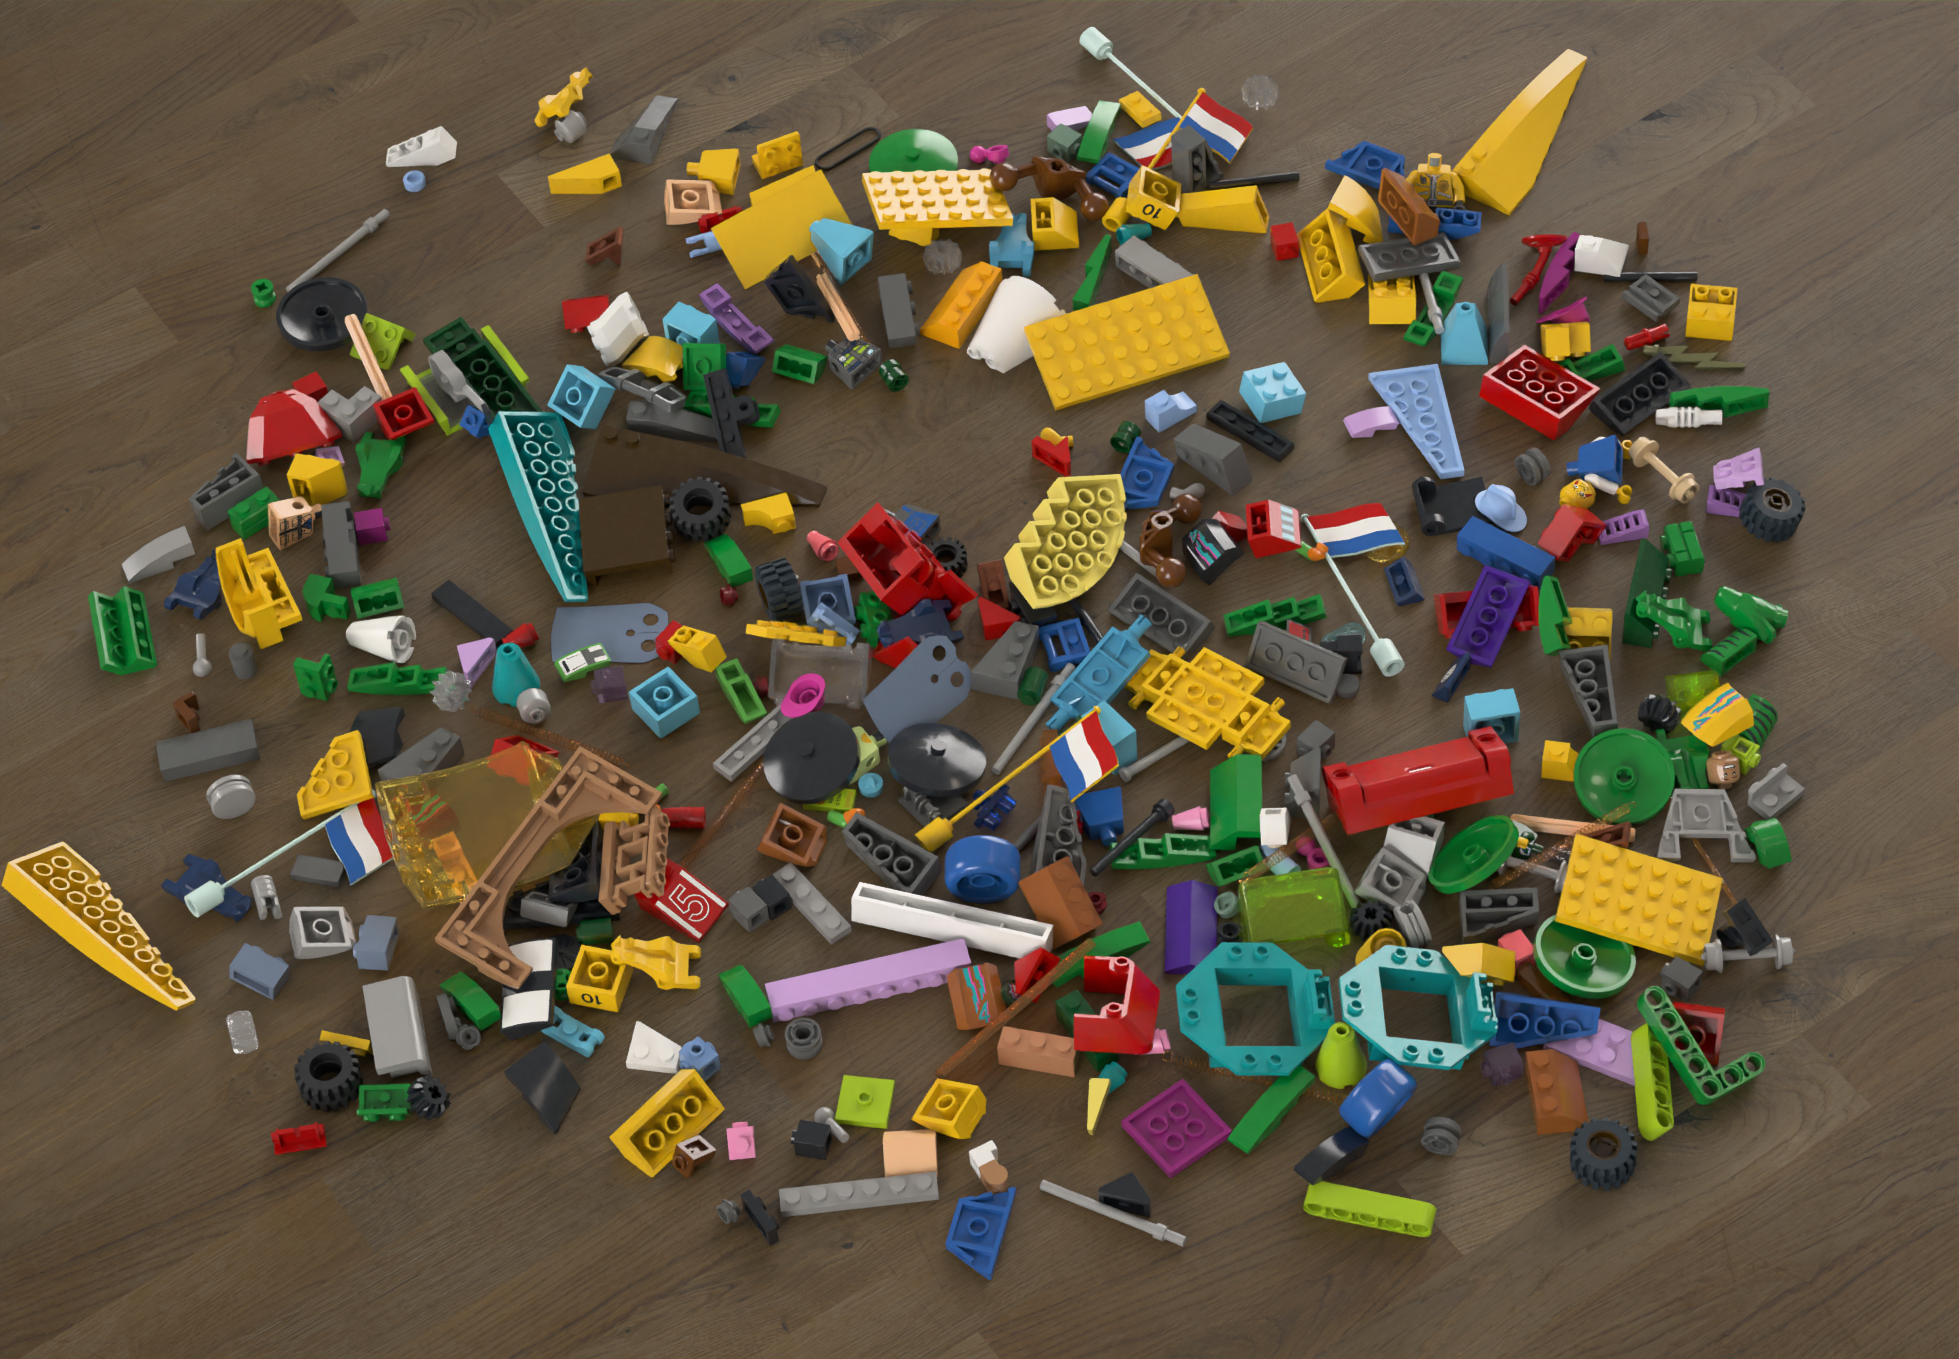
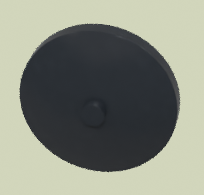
(315, 313)
(812, 758)
(936, 760)

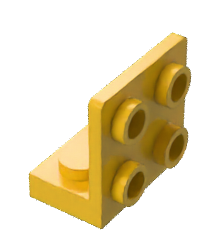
(778, 155)

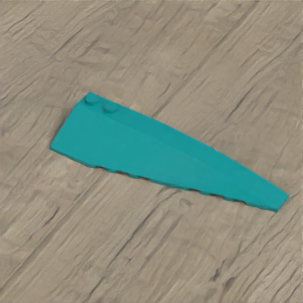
(541, 477)

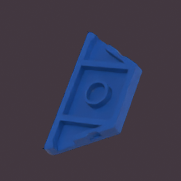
(1366, 163)
(1145, 476)
(980, 1229)

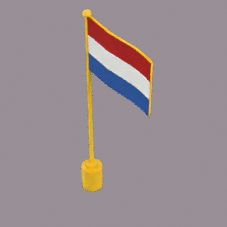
(1216, 124)
(1080, 755)

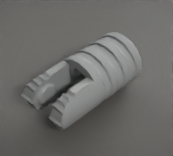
(266, 896)

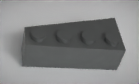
(892, 857)

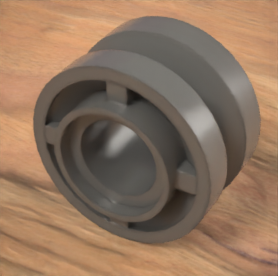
(1532, 466)
(801, 1029)
(1441, 1135)

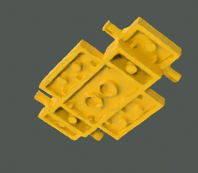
(1207, 700)

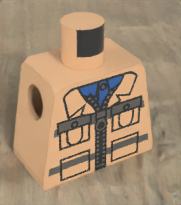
(291, 520)

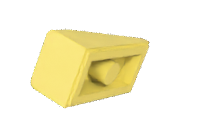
(1098, 1093)

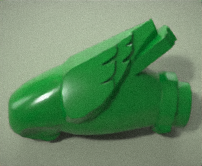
(1751, 613)

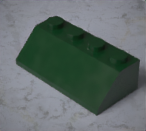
(1650, 576)

